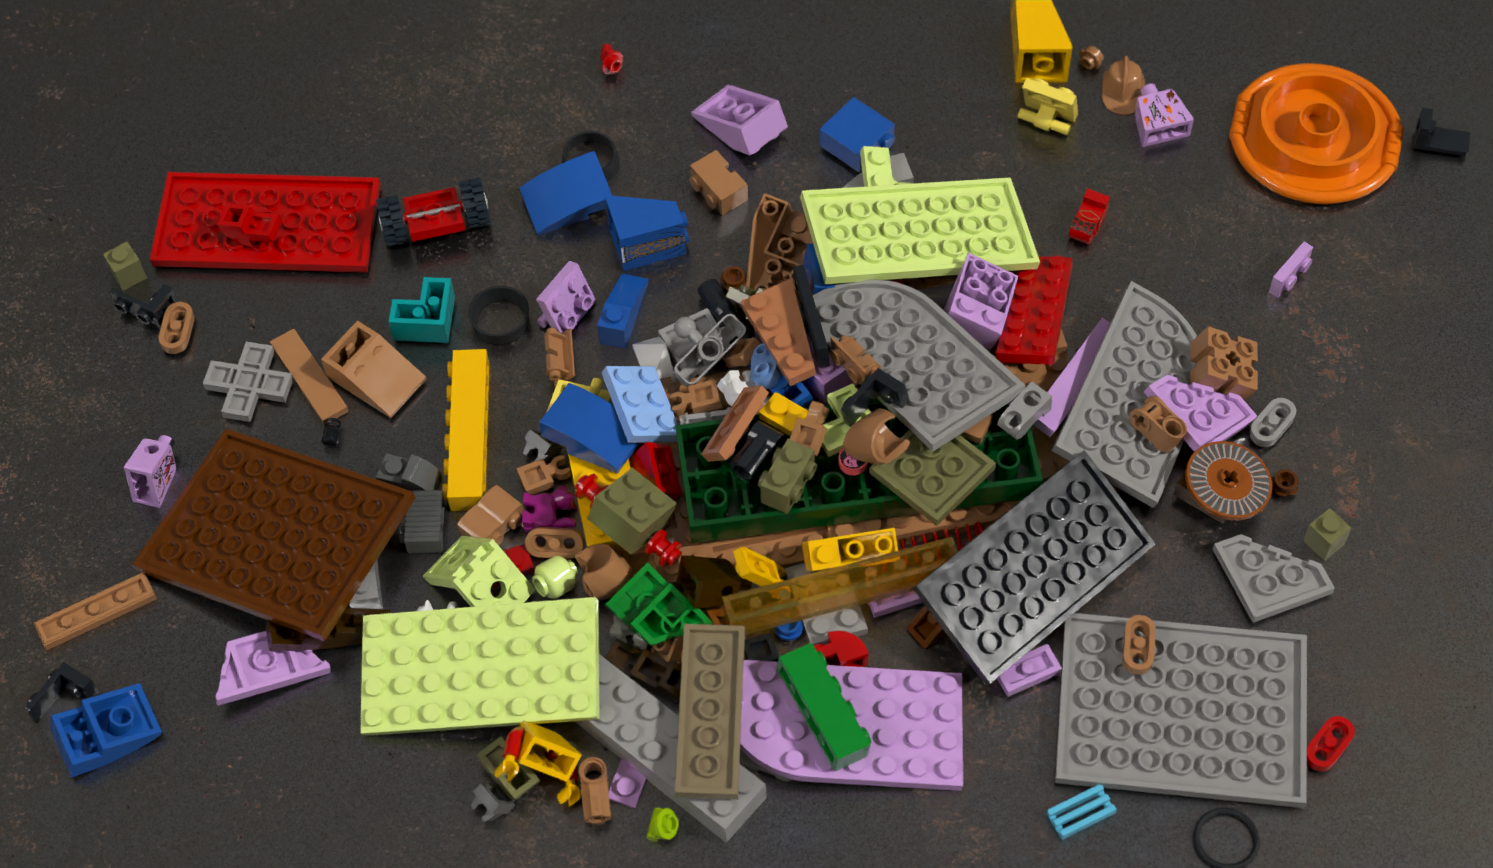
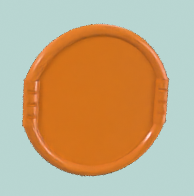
(1316, 133)

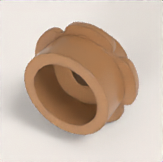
(1090, 57)

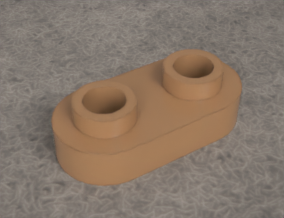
(176, 330)
(555, 542)
(1139, 647)

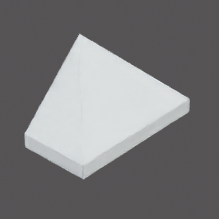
(655, 353)

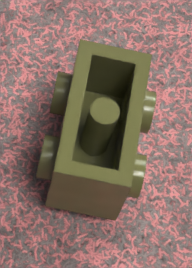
(787, 476)

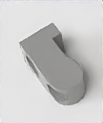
(1025, 410)

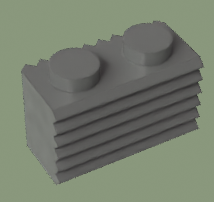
(424, 523)

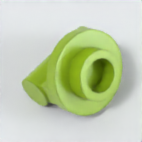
(662, 824)

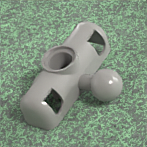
(695, 359)

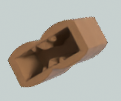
(492, 516)

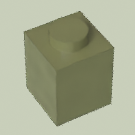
(124, 266)
(1327, 534)

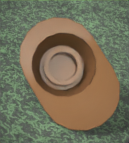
(1122, 86)

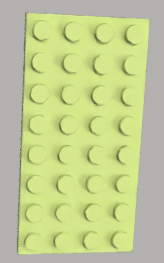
(917, 229)
(480, 667)

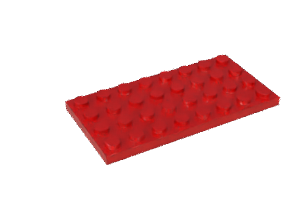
(322, 227)

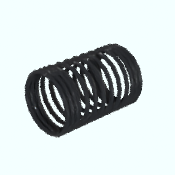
(333, 427)

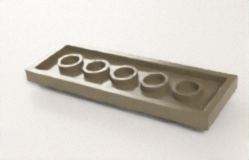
(710, 712)

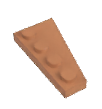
(781, 328)

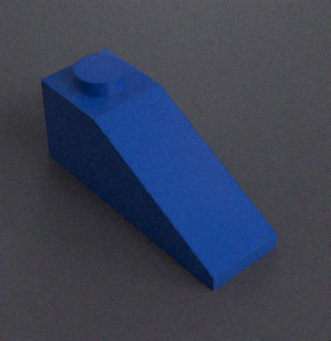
(621, 311)

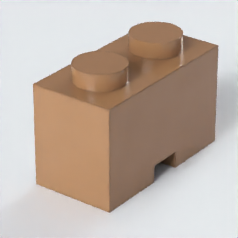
(719, 186)

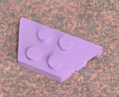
(254, 669)

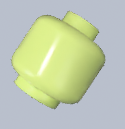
(555, 577)

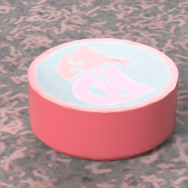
(849, 465)

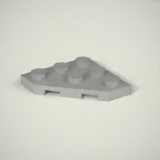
(1269, 577)

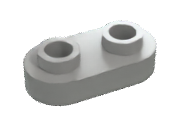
(1271, 424)

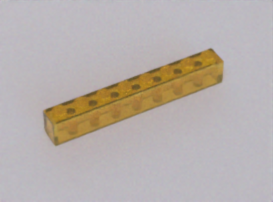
(835, 587)

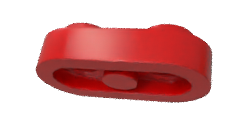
(1329, 746)

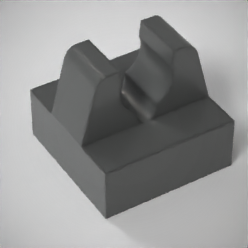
(545, 447)
(493, 799)

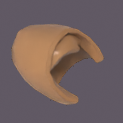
(872, 441)
(603, 571)

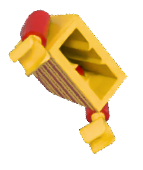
(545, 752)

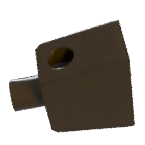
(708, 580)

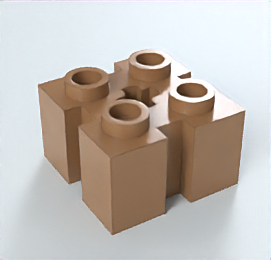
(1224, 363)

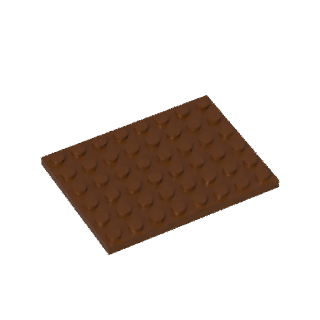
(275, 533)

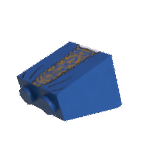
(646, 230)

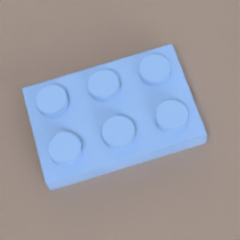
(640, 403)

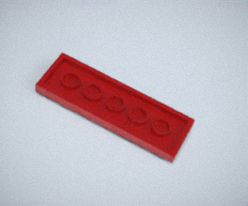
(1036, 313)

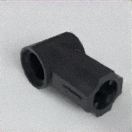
(759, 446)

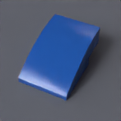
(566, 193)
(587, 428)
(104, 729)

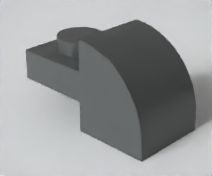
(410, 474)

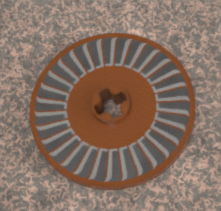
(1230, 500)

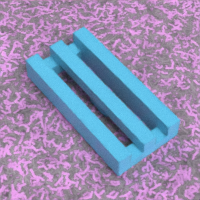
(1103, 799)

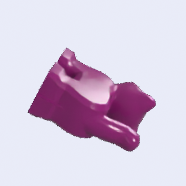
(545, 507)

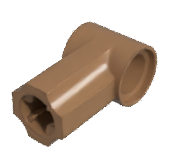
(595, 792)

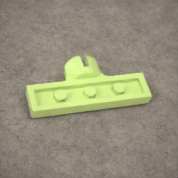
(877, 167)

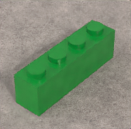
(823, 706)

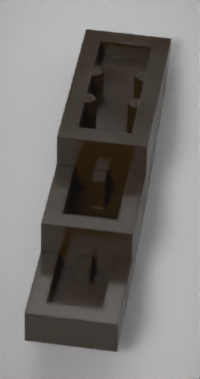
(345, 633)
(647, 670)

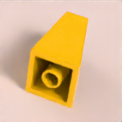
(1039, 42)

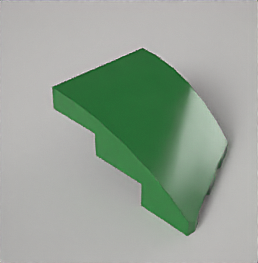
(654, 607)

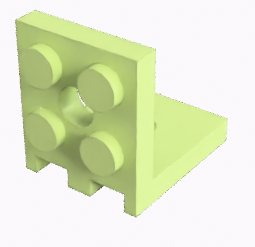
(473, 567)

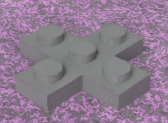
(248, 381)

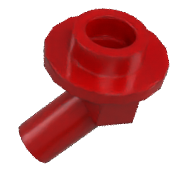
(610, 59)

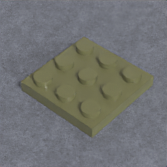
(935, 480)

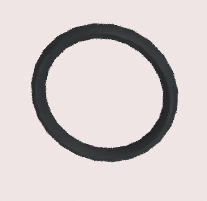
(1256, 839)

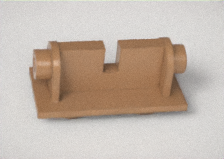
(847, 353)
(561, 361)

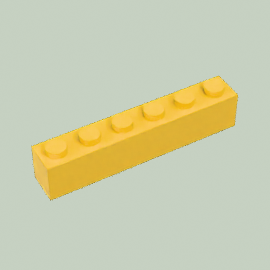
(468, 429)

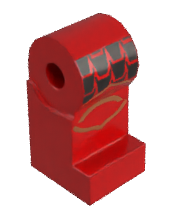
(1089, 216)

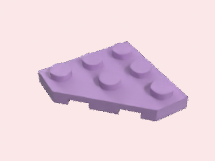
(1205, 412)

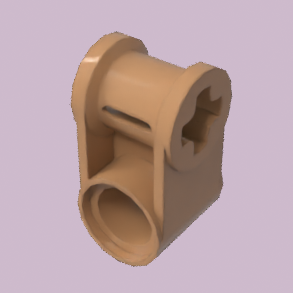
(1160, 425)

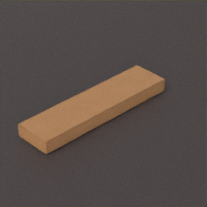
(309, 376)
(95, 611)

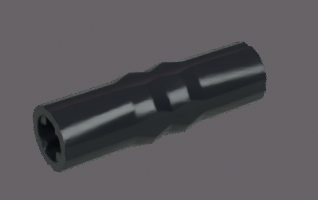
(719, 304)

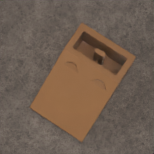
(372, 369)

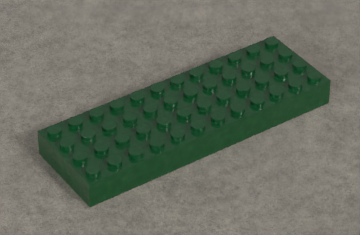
(730, 507)

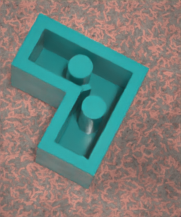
(424, 318)

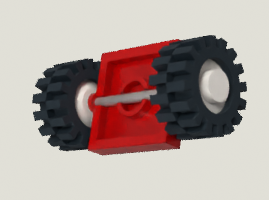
(433, 213)

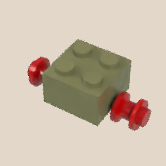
(632, 514)

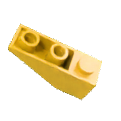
(847, 549)

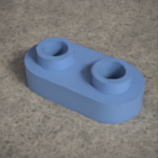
(763, 368)

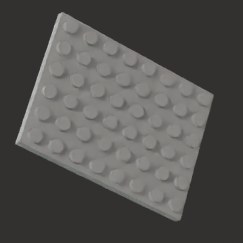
(1207, 720)

